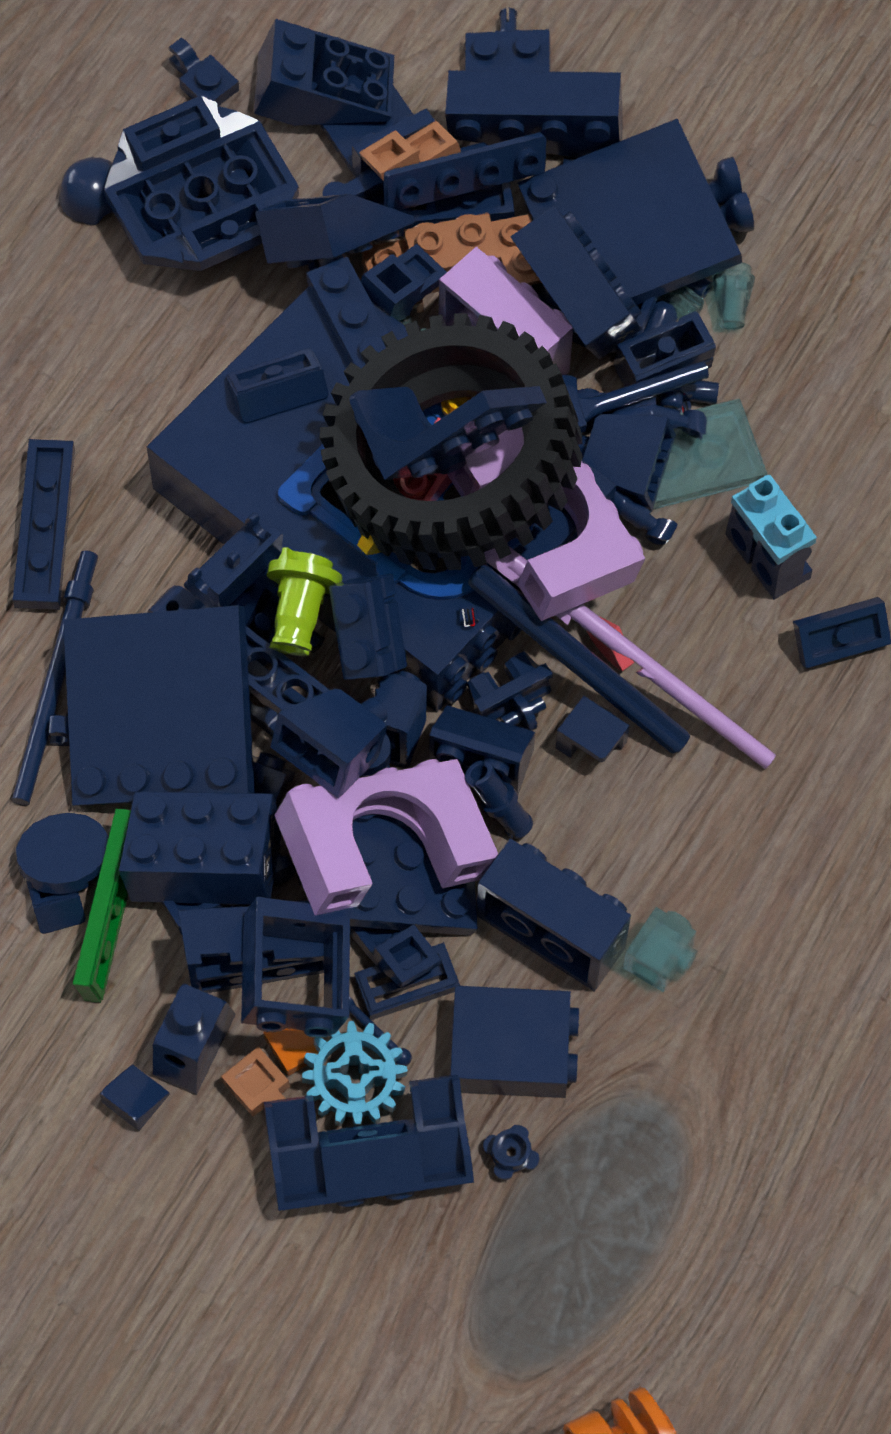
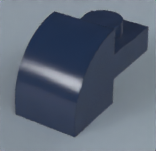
(402, 281)

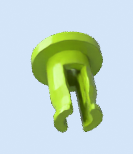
(301, 591)

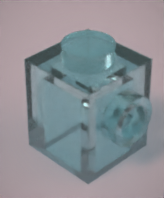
(661, 949)

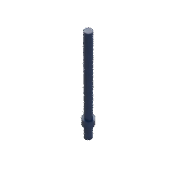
(77, 598)

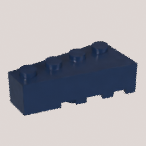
(569, 108)

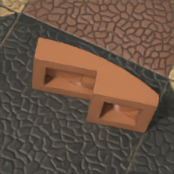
(397, 152)

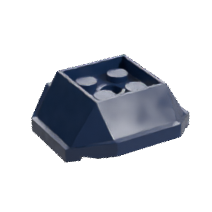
(188, 155)

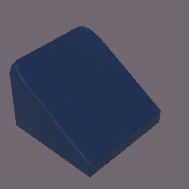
(56, 911)
(134, 1096)

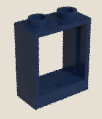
(296, 922)

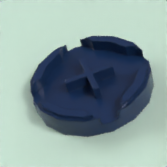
(62, 853)

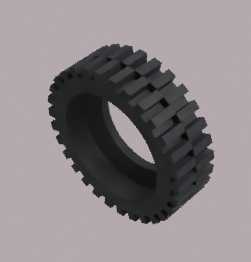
(441, 367)

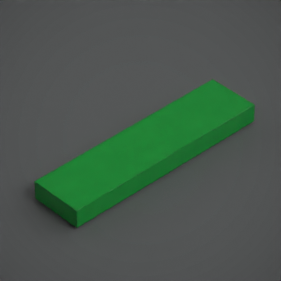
(104, 917)

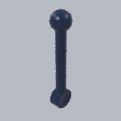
(364, 1020)

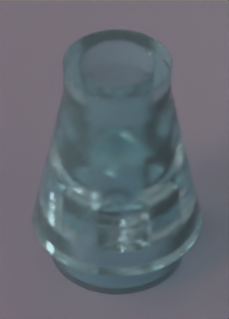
(733, 294)

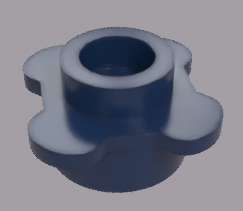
(516, 1139)

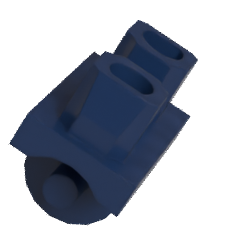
(517, 699)

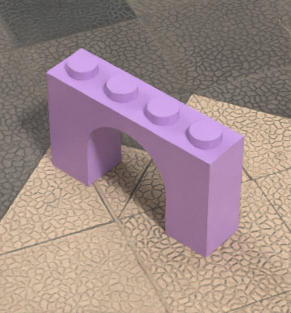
(577, 572)
(426, 798)

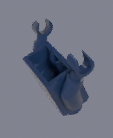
(633, 453)

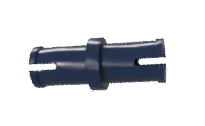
(499, 799)

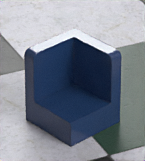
(592, 731)

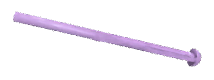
(512, 568)

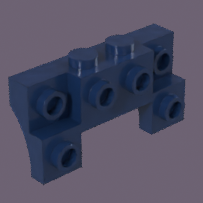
(372, 1158)

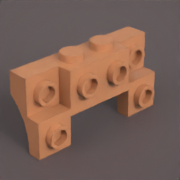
(454, 239)

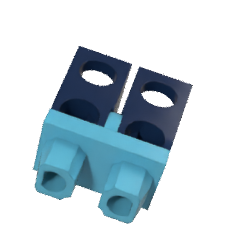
(771, 536)

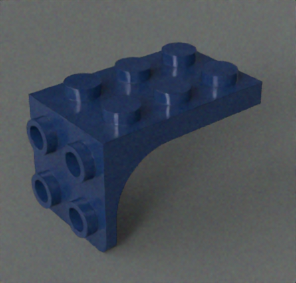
(412, 447)

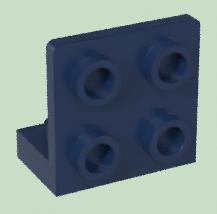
(354, 137)

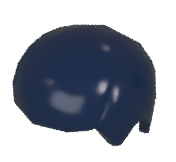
(83, 190)

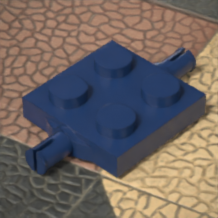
(508, 48)

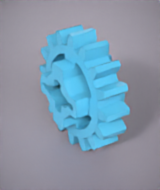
(374, 1074)

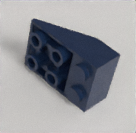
(321, 78)
(325, 228)

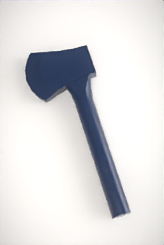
(593, 406)

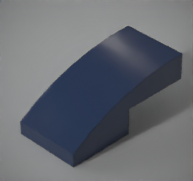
(398, 953)

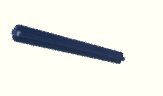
(579, 659)

